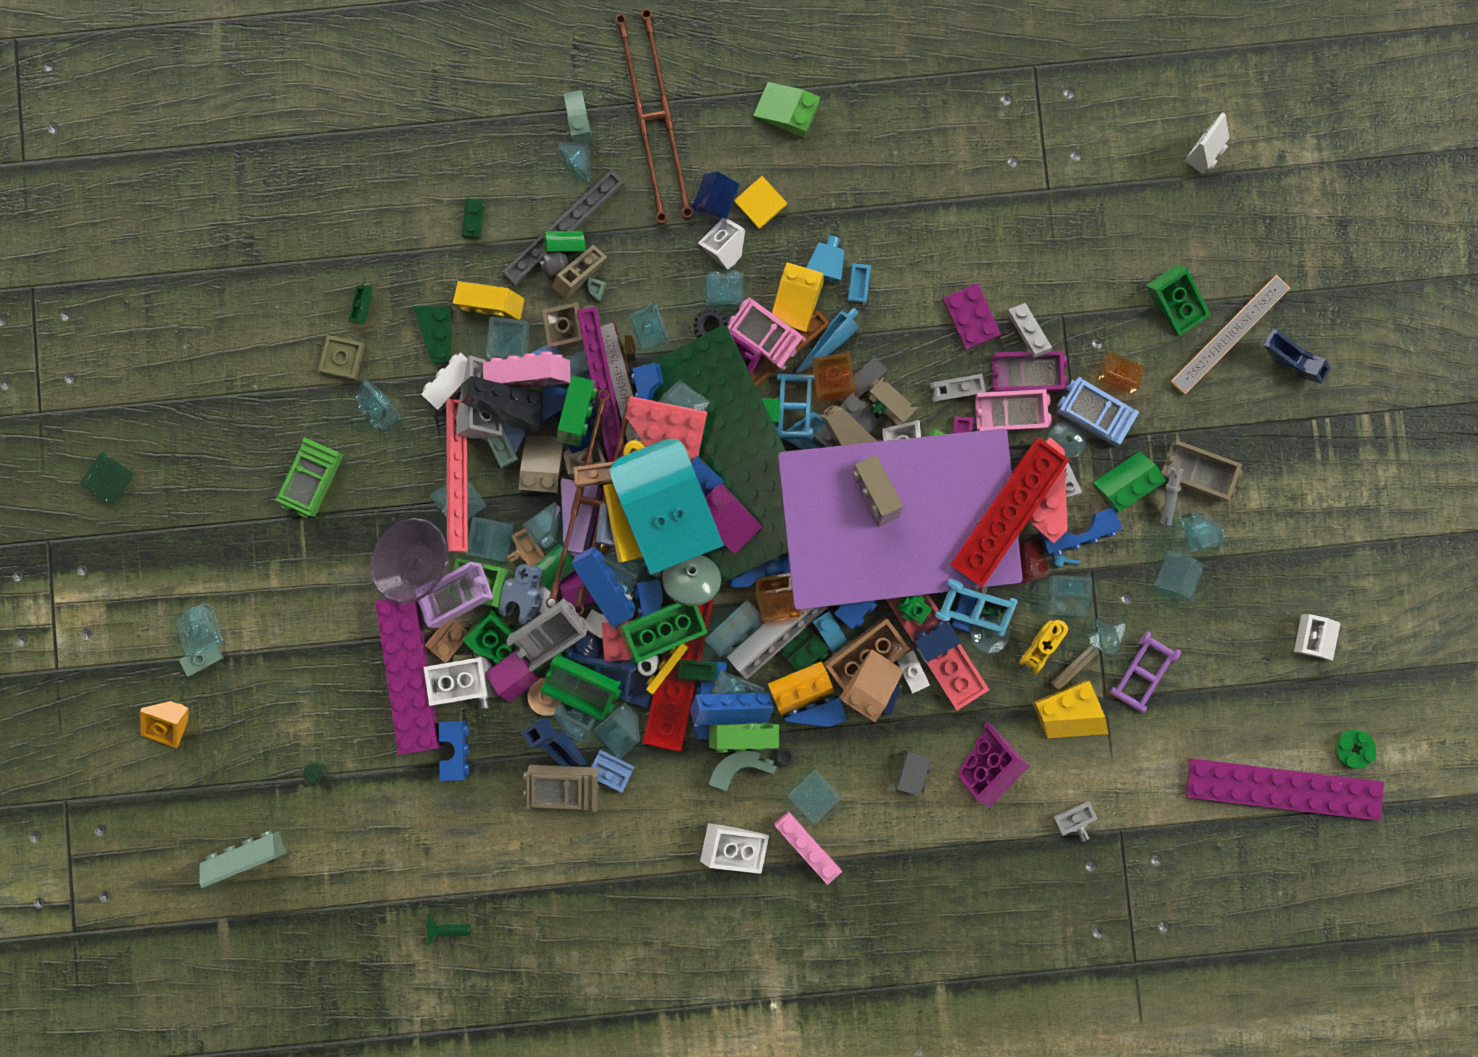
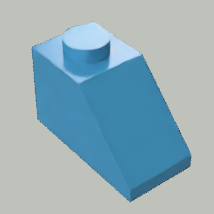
(830, 632)

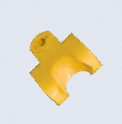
(1051, 642)

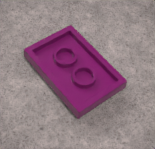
(971, 316)

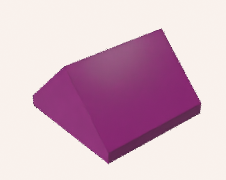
(512, 676)

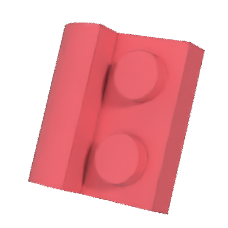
(613, 644)

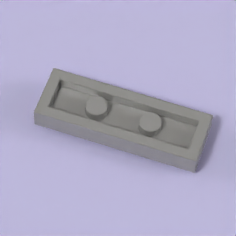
(1029, 330)

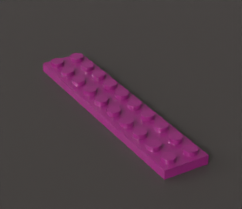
(1284, 789)

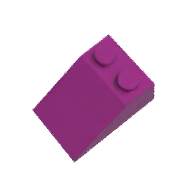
(731, 518)

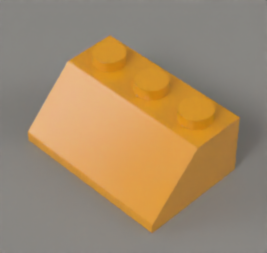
(801, 688)

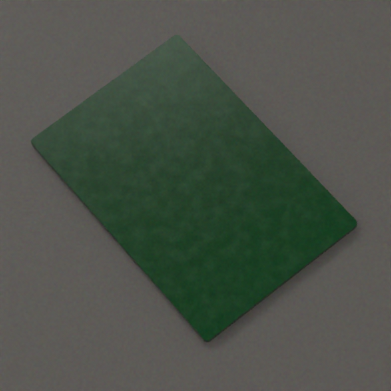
(735, 442)

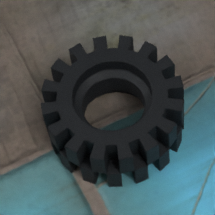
(707, 315)

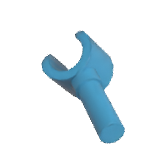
(1059, 561)

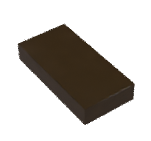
(630, 348)

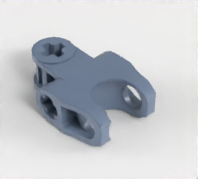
(524, 592)

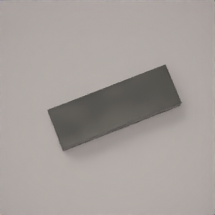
(866, 376)

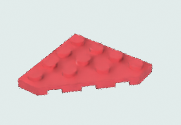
(664, 421)
(1051, 514)

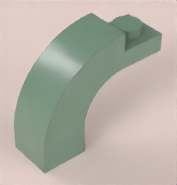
(733, 762)

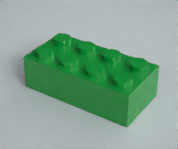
(661, 630)

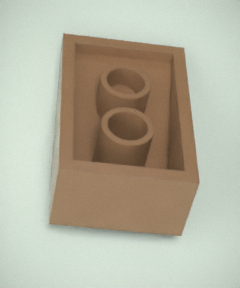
(872, 685)

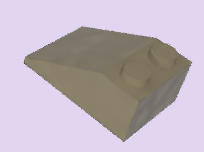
(541, 465)

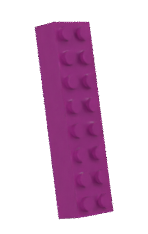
(404, 666)

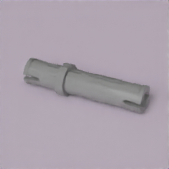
(1173, 488)

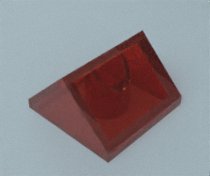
(1032, 561)

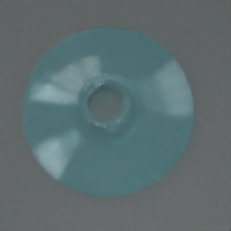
(1069, 428)
(989, 644)

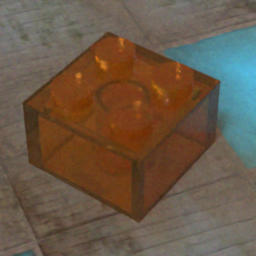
(834, 376)

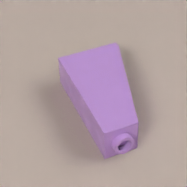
(585, 520)

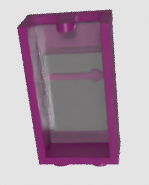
(1022, 372)

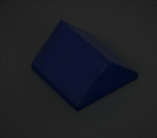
(716, 195)

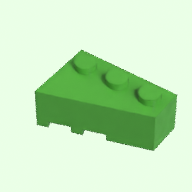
(743, 736)

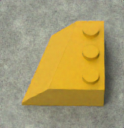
(1071, 712)

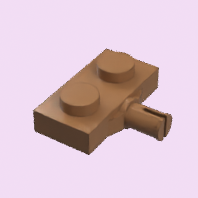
(526, 548)

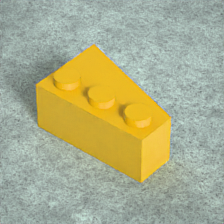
(488, 300)

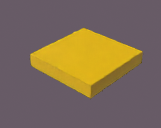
(760, 202)

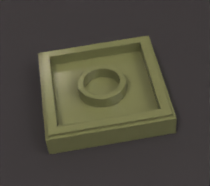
(341, 357)

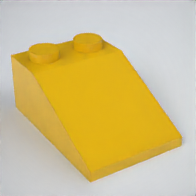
(797, 296)

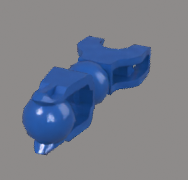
(772, 567)

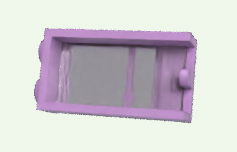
(456, 595)

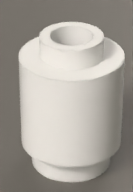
(646, 669)

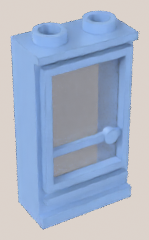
(1097, 411)

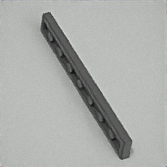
(569, 221)

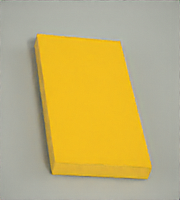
(623, 536)

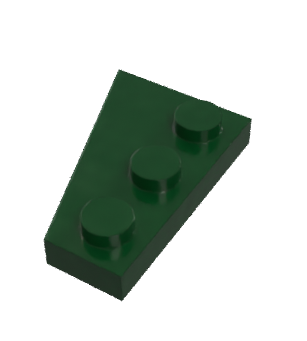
(436, 331)

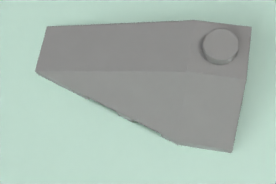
(470, 421)

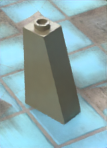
(844, 428)

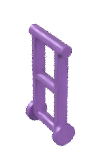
(1145, 641)

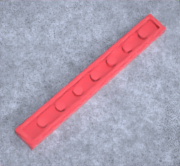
(456, 482)

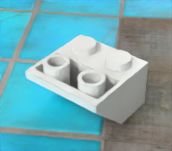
(1317, 636)

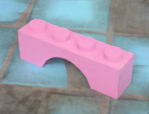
(807, 847)

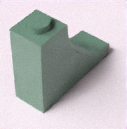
(578, 118)

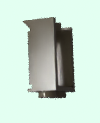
(897, 406)

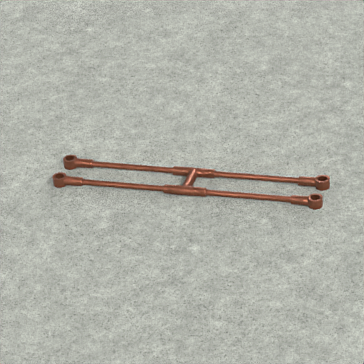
(643, 118)
(580, 499)

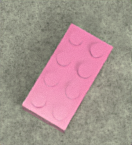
(529, 370)

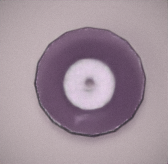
(398, 552)

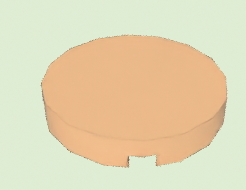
(540, 702)

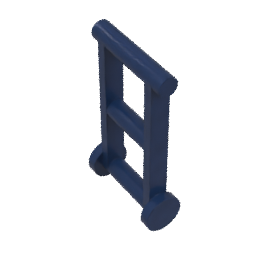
(625, 666)

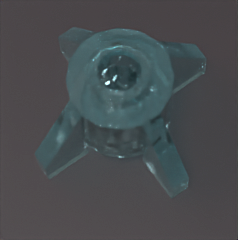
(1107, 637)

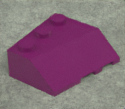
(991, 766)

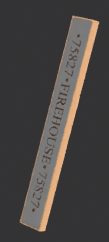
(1229, 335)

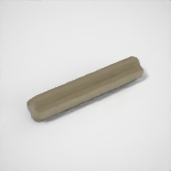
(1075, 667)

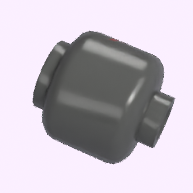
(554, 262)

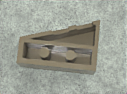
(878, 490)

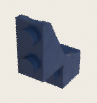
(1289, 354)
(558, 746)

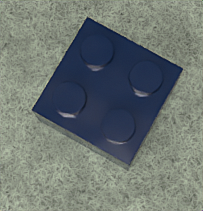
(936, 641)

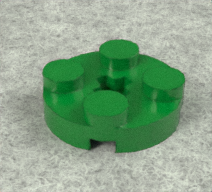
(1364, 756)

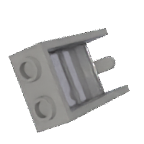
(549, 634)

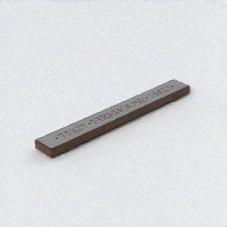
(619, 373)

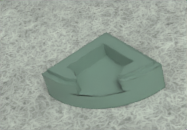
(596, 288)

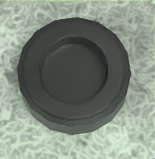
(785, 756)

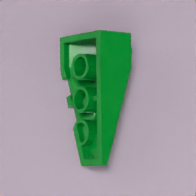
(489, 638)

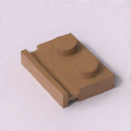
(447, 640)

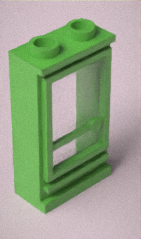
(309, 478)

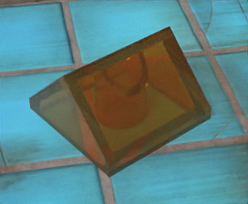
(1121, 372)

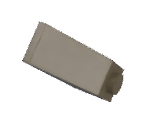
(578, 271)

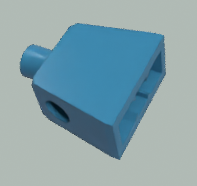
(828, 260)

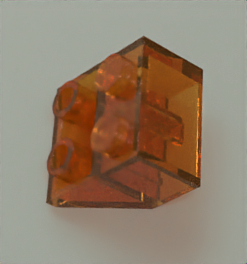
(776, 598)

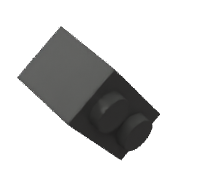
(913, 773)

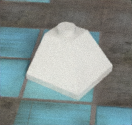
(724, 243)

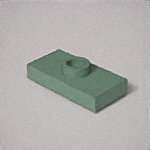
(200, 661)

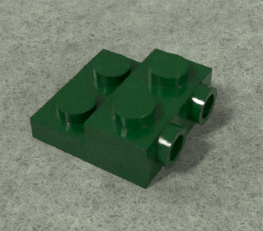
(804, 649)

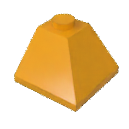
(164, 722)

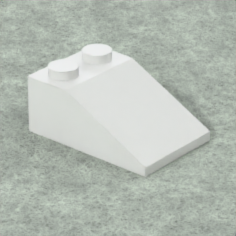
(1209, 145)
(455, 681)
(734, 849)

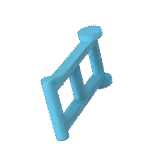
(956, 586)

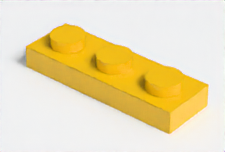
(665, 667)

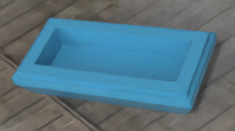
(859, 282)

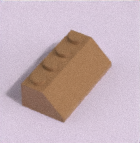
(879, 637)

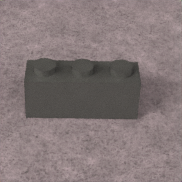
(855, 409)

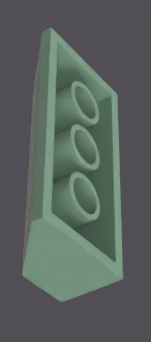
(240, 859)

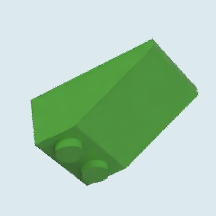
(787, 108)
(495, 576)

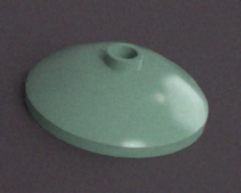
(692, 588)

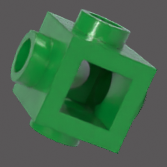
(914, 608)

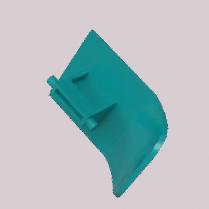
(664, 504)

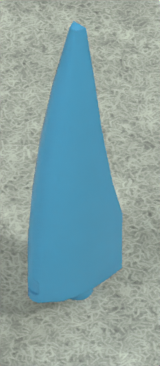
(835, 334)

